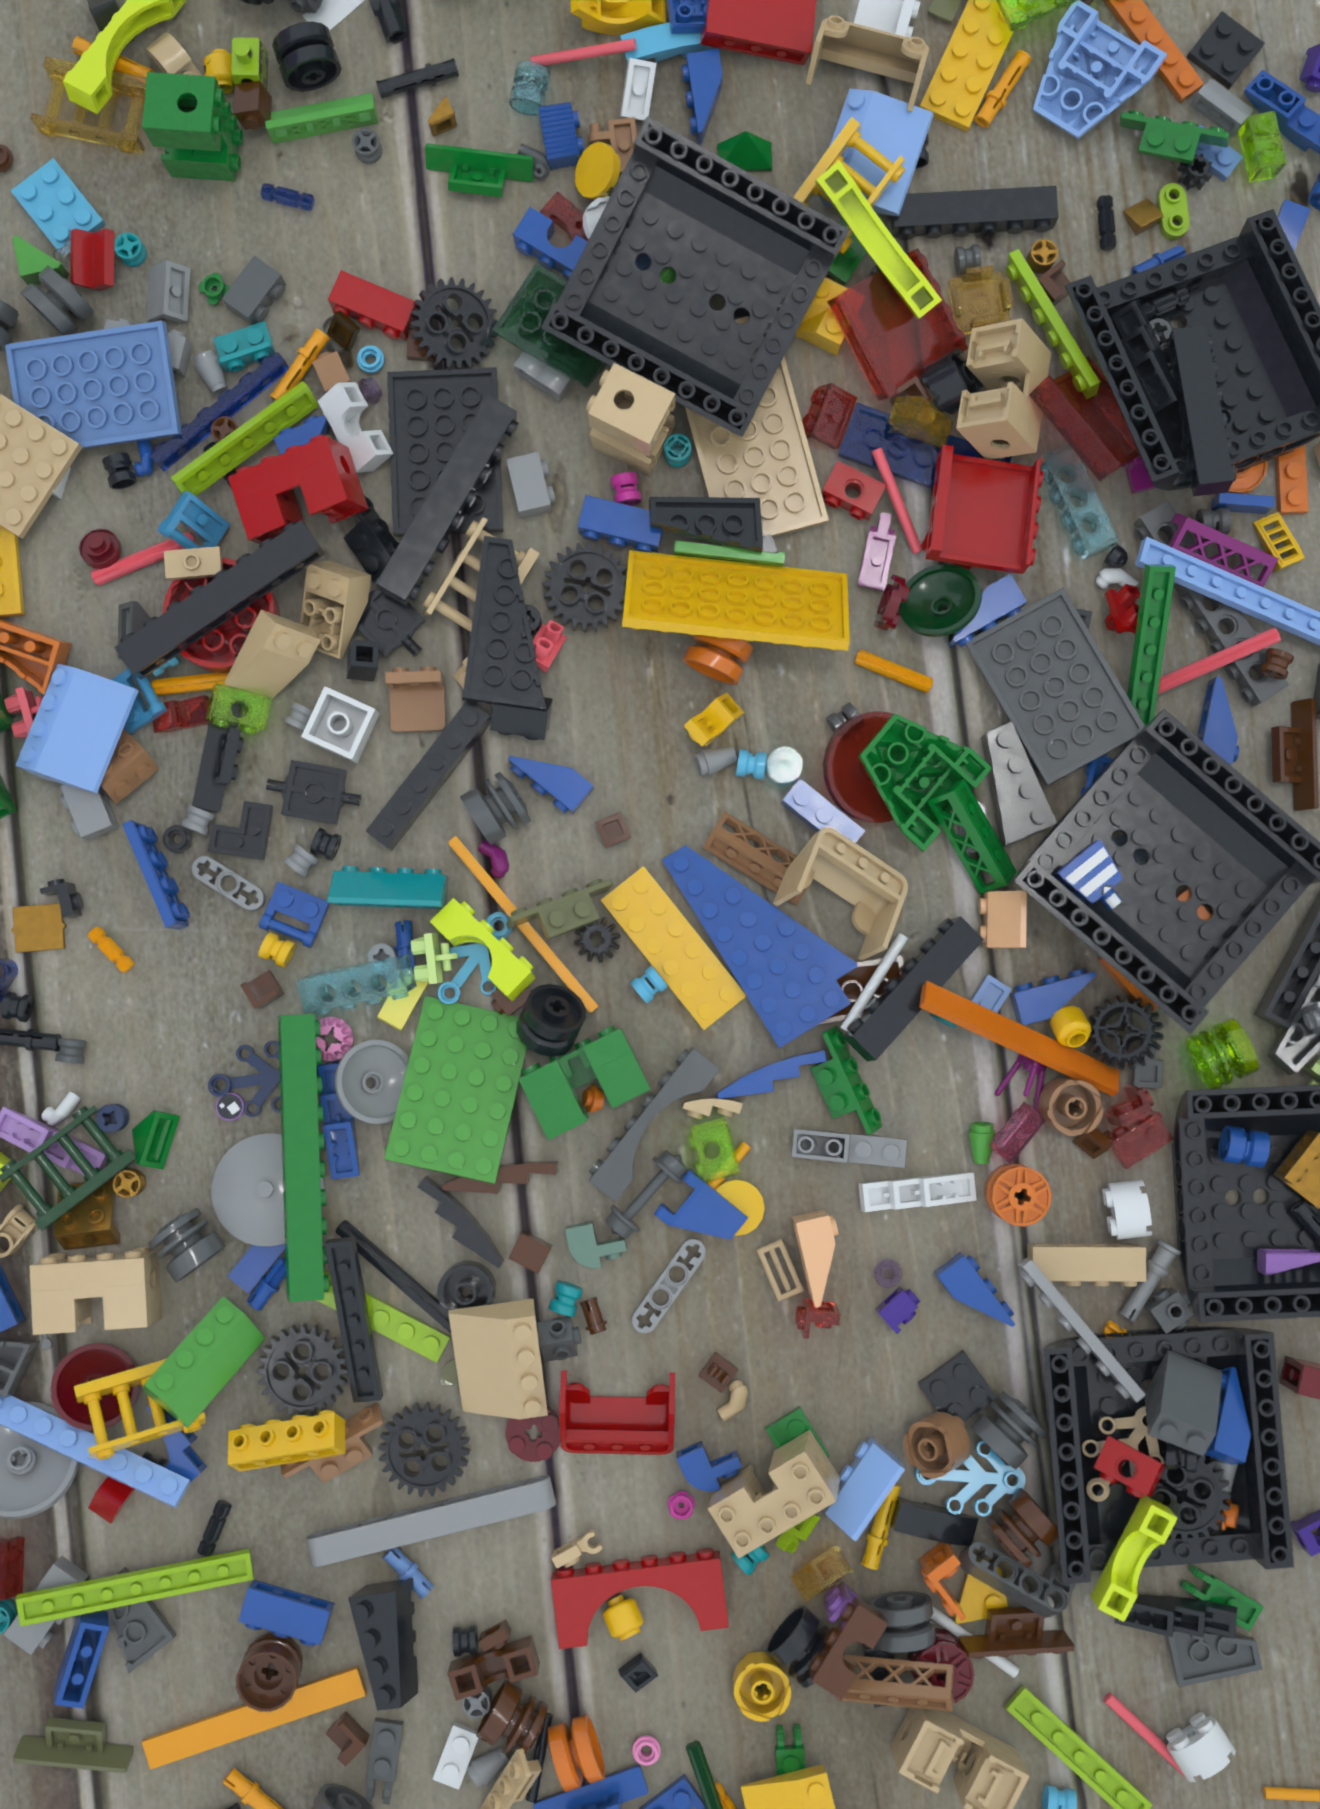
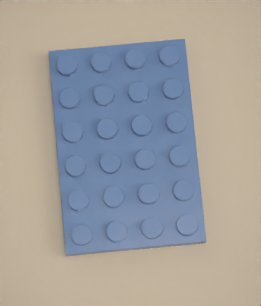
(99, 384)

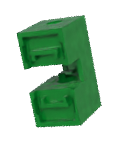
(193, 126)
(554, 1085)

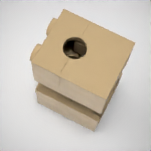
(1010, 365)
(631, 418)
(65, 1289)
(802, 1488)
(988, 1769)

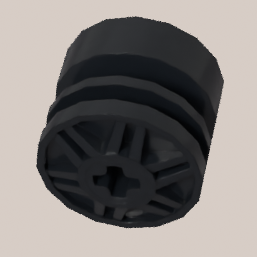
(796, 1643)

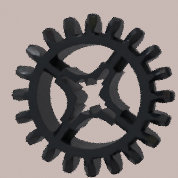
(1125, 1019)

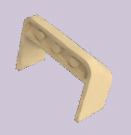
(870, 51)
(856, 877)

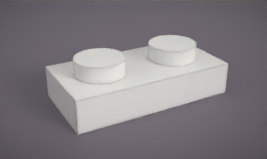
(637, 89)
(456, 1755)

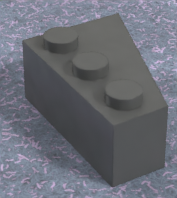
(14, 1362)

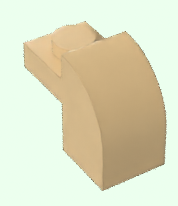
(171, 56)

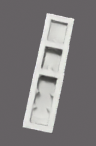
(917, 1192)

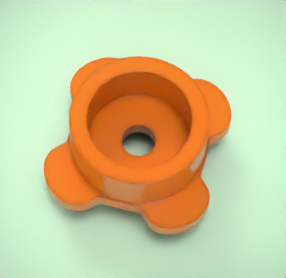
(1232, 1516)

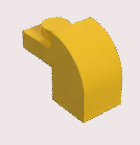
(714, 720)

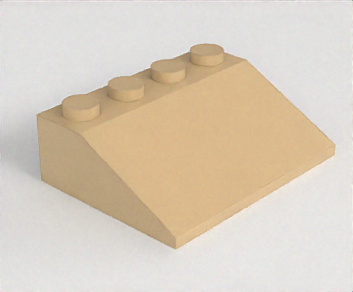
(499, 1360)

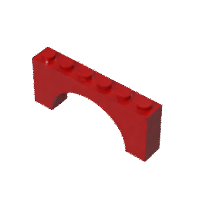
(583, 1590)

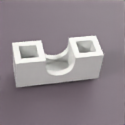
(342, 409)

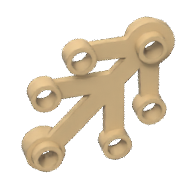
(1134, 1439)

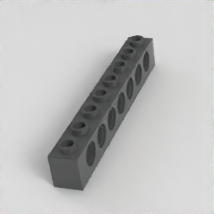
(1207, 621)

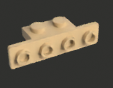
(513, 1782)

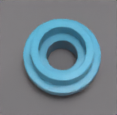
(365, 353)

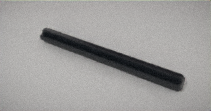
(395, 1273)

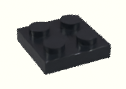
(1225, 50)
(957, 1388)

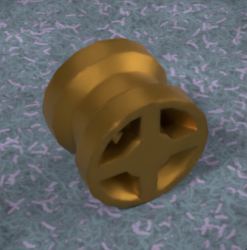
(1047, 251)
(123, 1185)

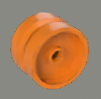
(718, 657)
(576, 1753)

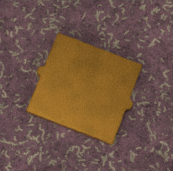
(38, 928)

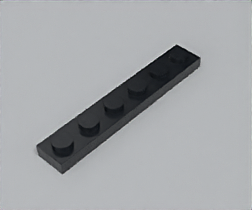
(354, 1319)

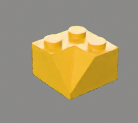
(819, 322)

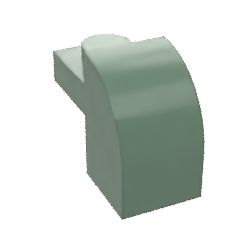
(587, 1250)

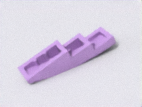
(31, 1133)

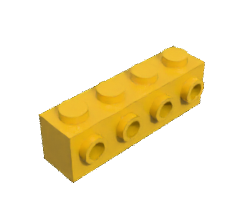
(286, 1441)

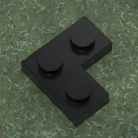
(249, 839)

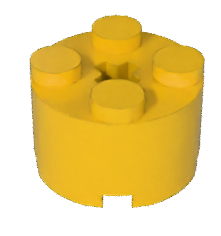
(772, 1698)

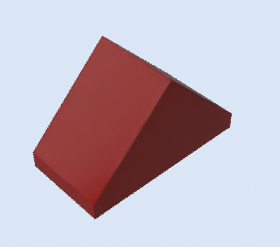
(110, 1499)

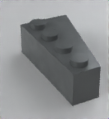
(1297, 1043)

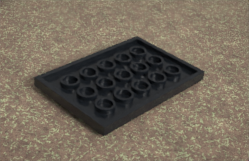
(425, 426)

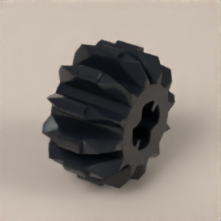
(589, 943)

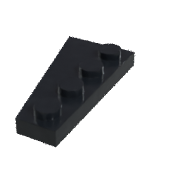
(713, 519)

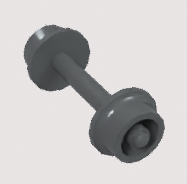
(622, 1221)

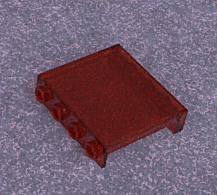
(888, 336)
(1089, 425)

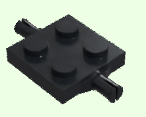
(390, 623)
(313, 792)

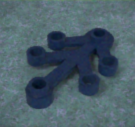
(268, 1077)

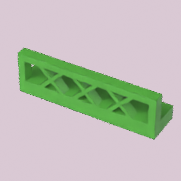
(322, 118)
(727, 553)

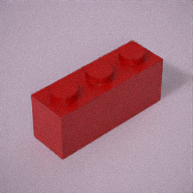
(372, 305)

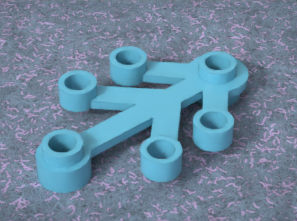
(477, 954)
(977, 1478)

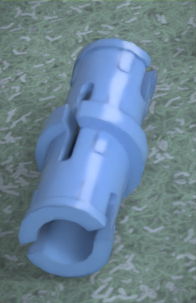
(407, 1570)

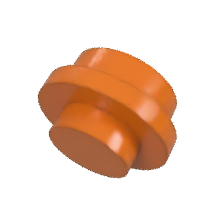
(593, 1098)

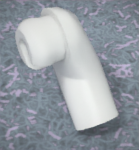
(1114, 575)
(65, 1108)

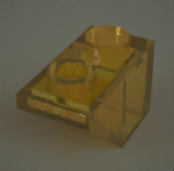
(920, 420)
(821, 1573)

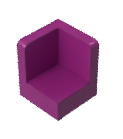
(1138, 476)

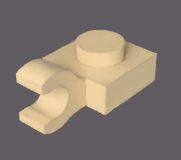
(569, 1553)

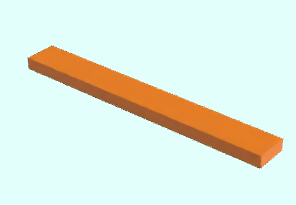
(1018, 1038)

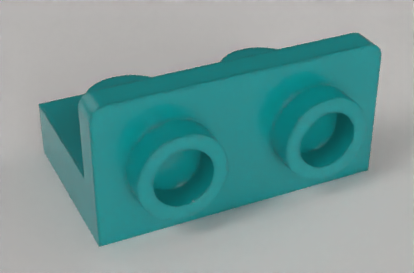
(244, 347)

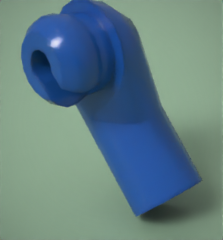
(145, 467)

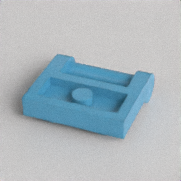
(197, 518)
(140, 714)

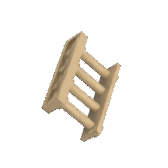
(475, 531)

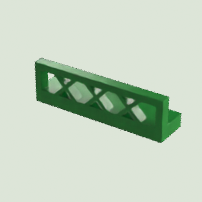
(978, 837)

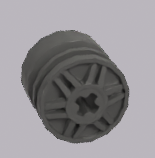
(495, 808)
(186, 1244)
(1009, 1430)

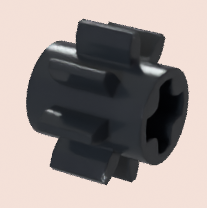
(1195, 174)

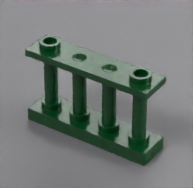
(70, 1194)

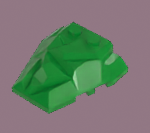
(913, 766)

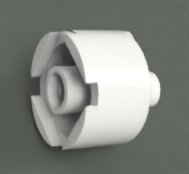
(1128, 1209)
(1200, 1747)

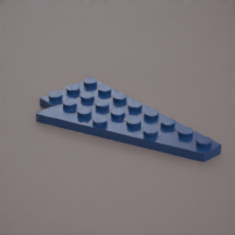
(774, 958)

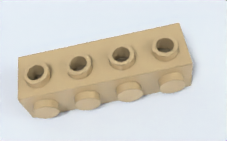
(1090, 1263)

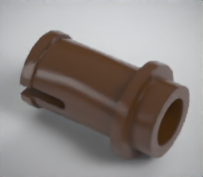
(593, 1316)

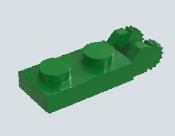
(1223, 1593)
(789, 1757)

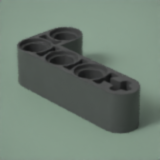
(974, 1562)

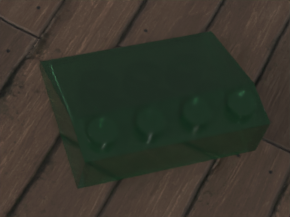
(523, 323)

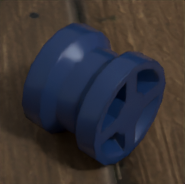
(118, 1116)

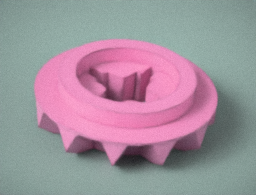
(342, 1033)

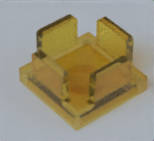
(980, 298)

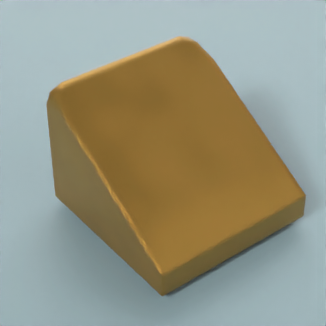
(442, 118)
(1143, 216)

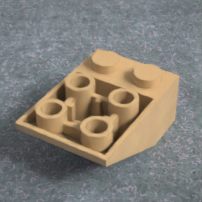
(333, 604)

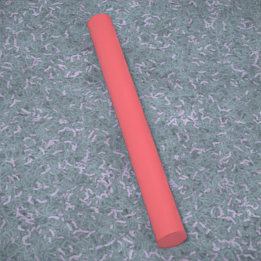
(585, 52)
(897, 500)
(1140, 1728)

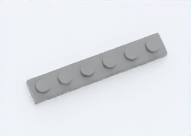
(1087, 1339)

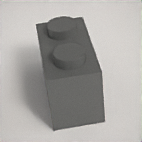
(254, 291)

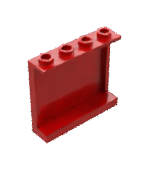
(762, 28)
(983, 512)

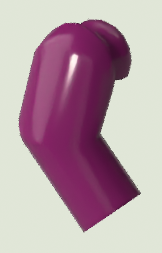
(498, 858)

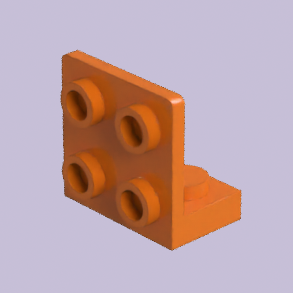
(939, 1563)

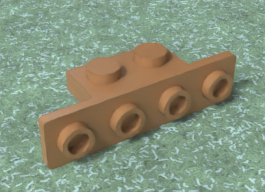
(355, 1447)

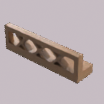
(752, 861)
(897, 1692)

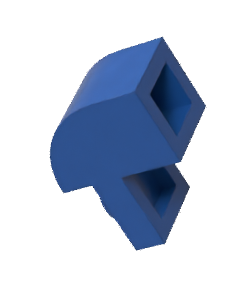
(701, 1471)

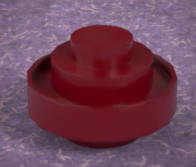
(100, 548)

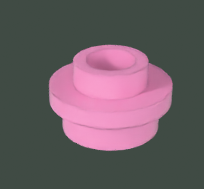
(646, 1758)

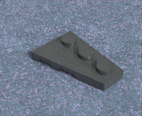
(140, 1630)
(1211, 1657)

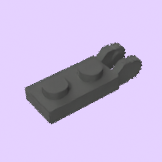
(384, 1757)

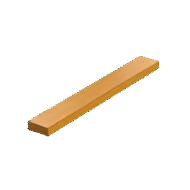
(525, 928)
(245, 1721)

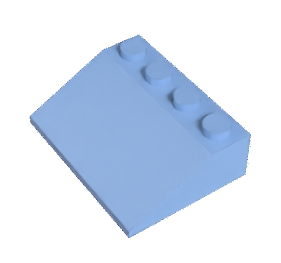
(892, 133)
(76, 728)

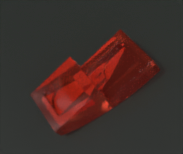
(183, 714)

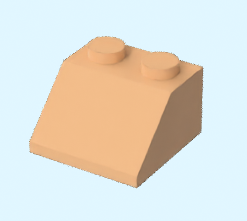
(1003, 919)

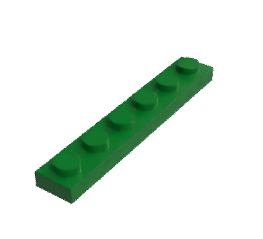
(1150, 638)

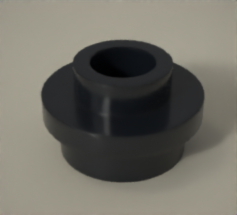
(168, 838)

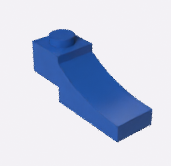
(182, 1457)

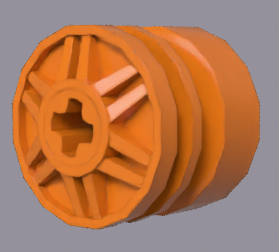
(1014, 1178)

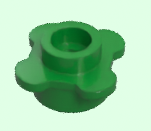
(207, 285)

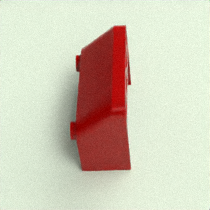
(617, 1423)

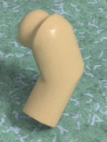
(737, 1400)

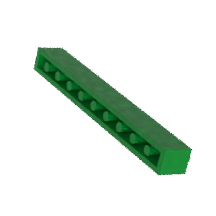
(301, 1157)

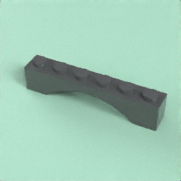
(690, 1077)

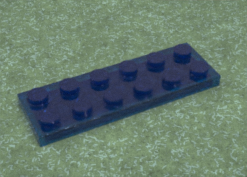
(906, 456)

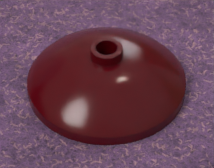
(82, 1366)

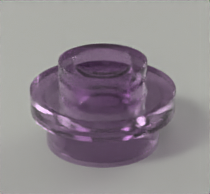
(370, 390)
(885, 1264)

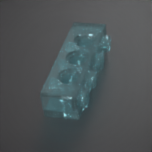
(1080, 486)
(396, 971)

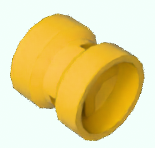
(278, 950)

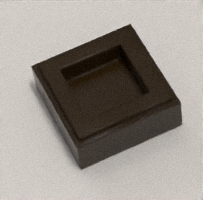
(343, 330)

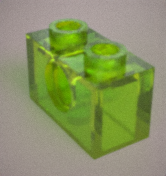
(1262, 146)
(254, 704)
(726, 1162)

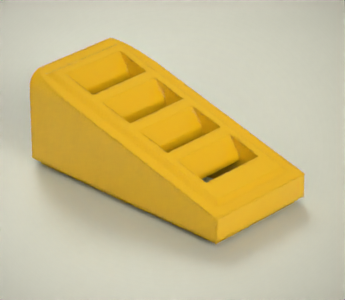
(1291, 544)

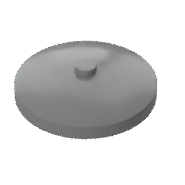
(250, 1190)
(31, 1473)

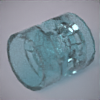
(530, 86)
(783, 766)

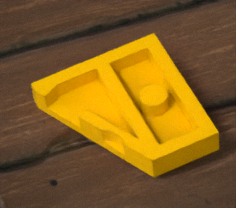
(978, 1598)

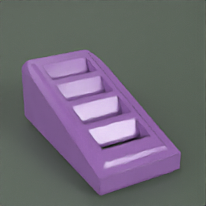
(1279, 1260)

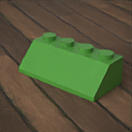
(204, 1362)

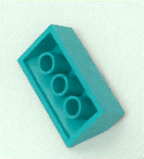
(388, 889)

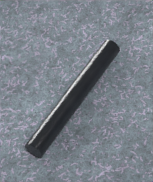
(539, 1754)

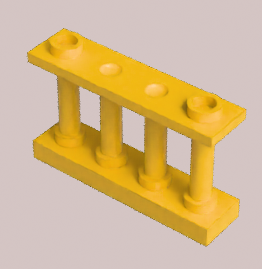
(851, 137)
(120, 1385)

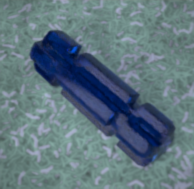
(287, 197)

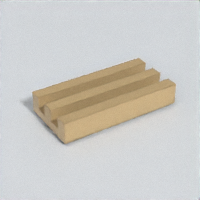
(770, 1247)

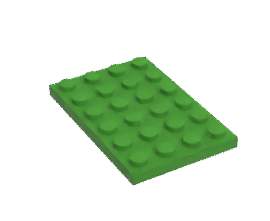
(458, 1091)

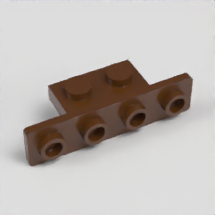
(1296, 754)
(1015, 1633)

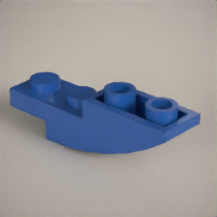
(1294, 119)

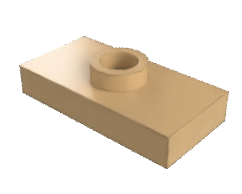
(193, 563)

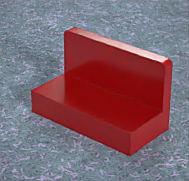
(92, 259)

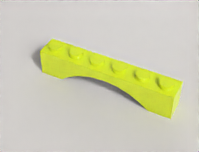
(91, 78)
(877, 240)

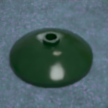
(941, 589)

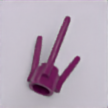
(1031, 1066)

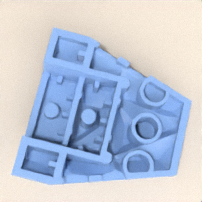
(1091, 71)

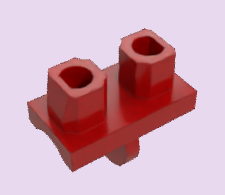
(1122, 609)

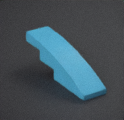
(660, 44)

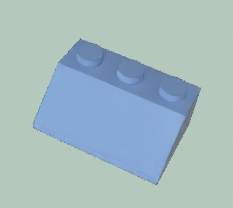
(864, 1487)

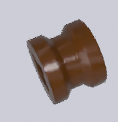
(223, 427)
(1276, 663)

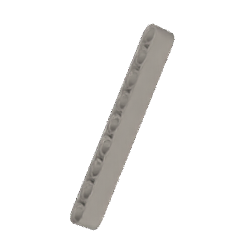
(431, 1520)

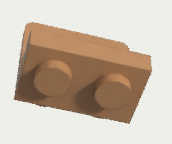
(416, 699)
(127, 768)

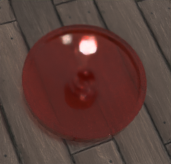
(845, 774)

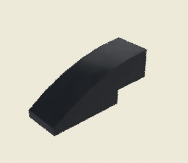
(933, 1522)

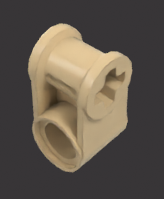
(17, 1228)

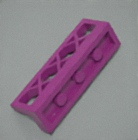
(1221, 540)

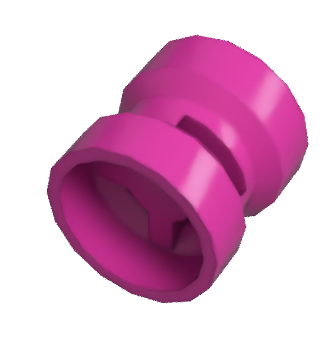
(626, 488)

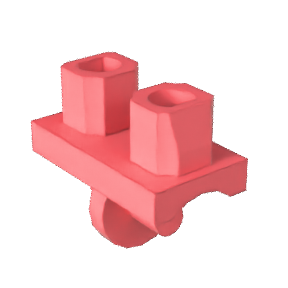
(548, 644)
(23, 702)

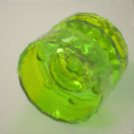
(1222, 1053)

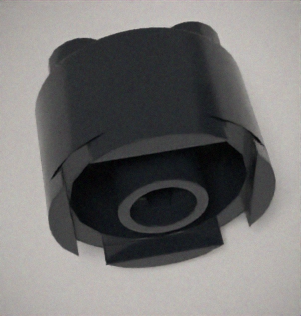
(948, 379)
(463, 1274)

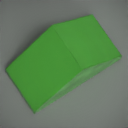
(33, 261)

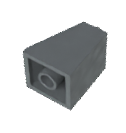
(1183, 1403)

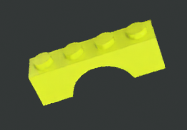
(460, 927)
(1119, 1580)

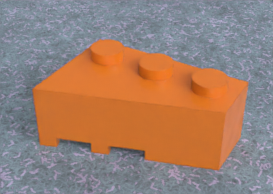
(31, 653)

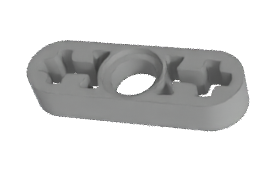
(215, 866)

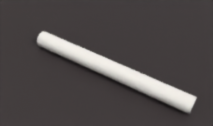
(875, 980)
(958, 1630)

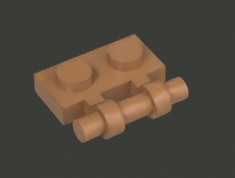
(620, 136)

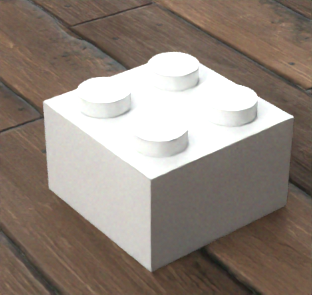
(340, 724)

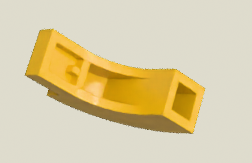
(619, 16)

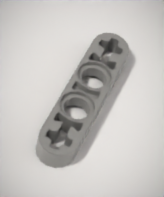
(672, 1287)

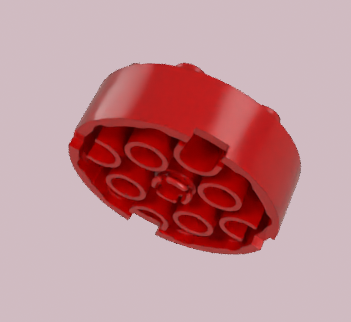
(221, 646)

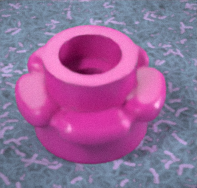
(681, 1512)

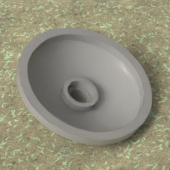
(385, 1067)

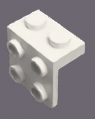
(888, 15)

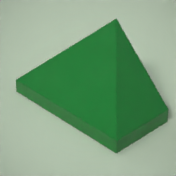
(747, 152)
(154, 1138)

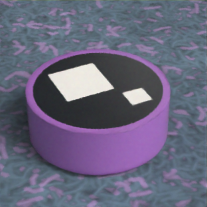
(230, 1106)

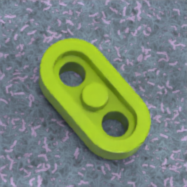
(1173, 210)

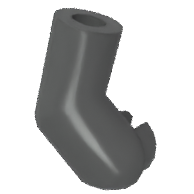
(541, 167)

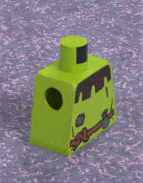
(249, 61)

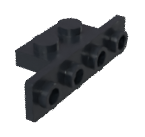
(372, 542)
(217, 763)

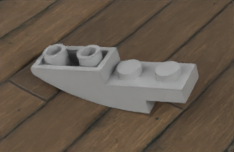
(849, 1148)

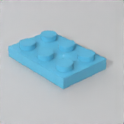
(56, 204)

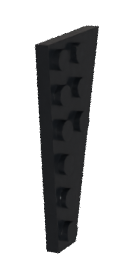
(501, 645)

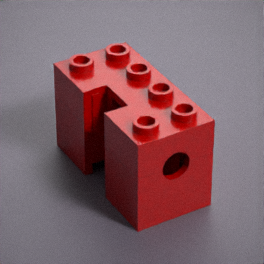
(320, 468)

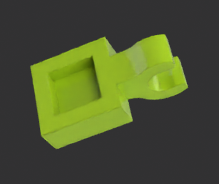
(790, 1539)

